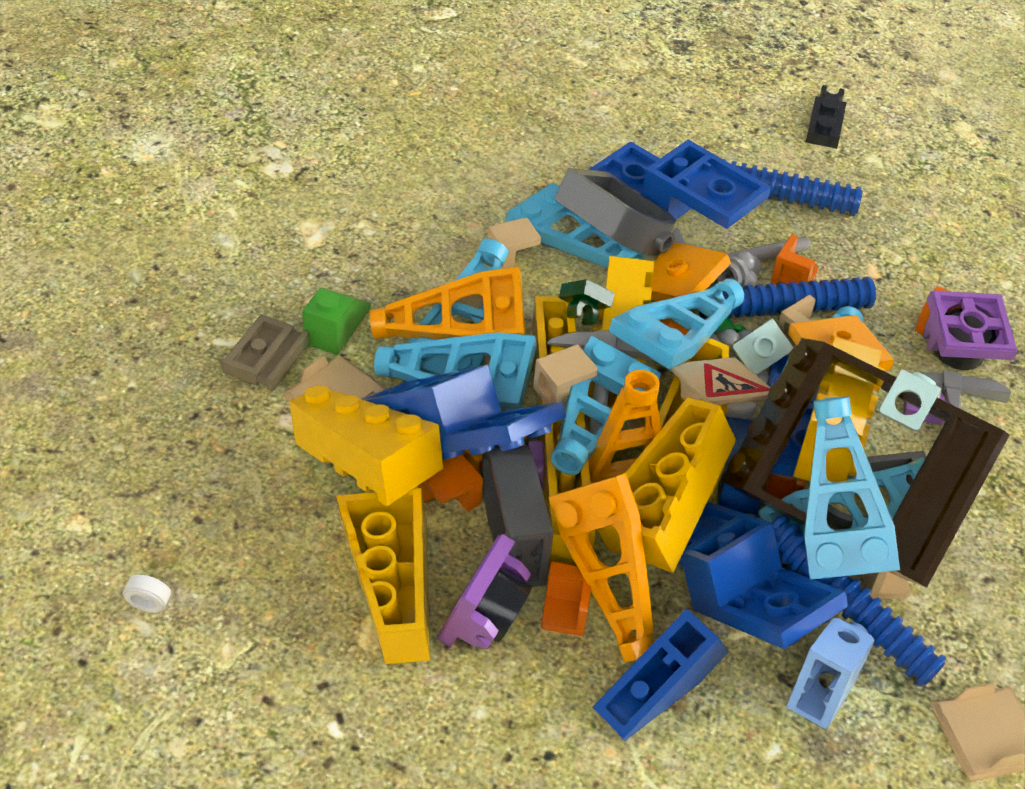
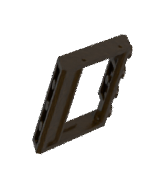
(937, 495)

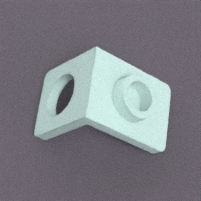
(762, 347)
(917, 383)

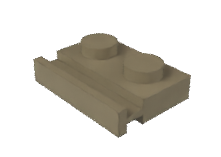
(265, 352)

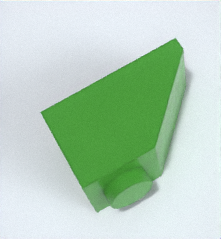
(332, 319)

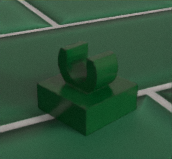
(585, 297)

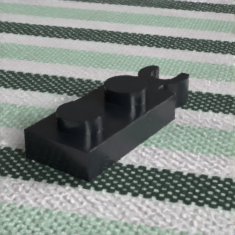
(826, 118)

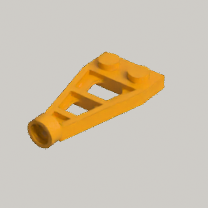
(501, 302)
(628, 405)
(595, 507)

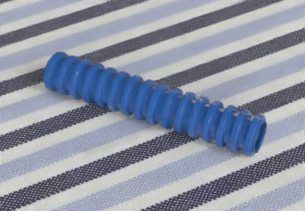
(807, 190)
(828, 296)
(865, 610)

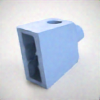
(837, 651)

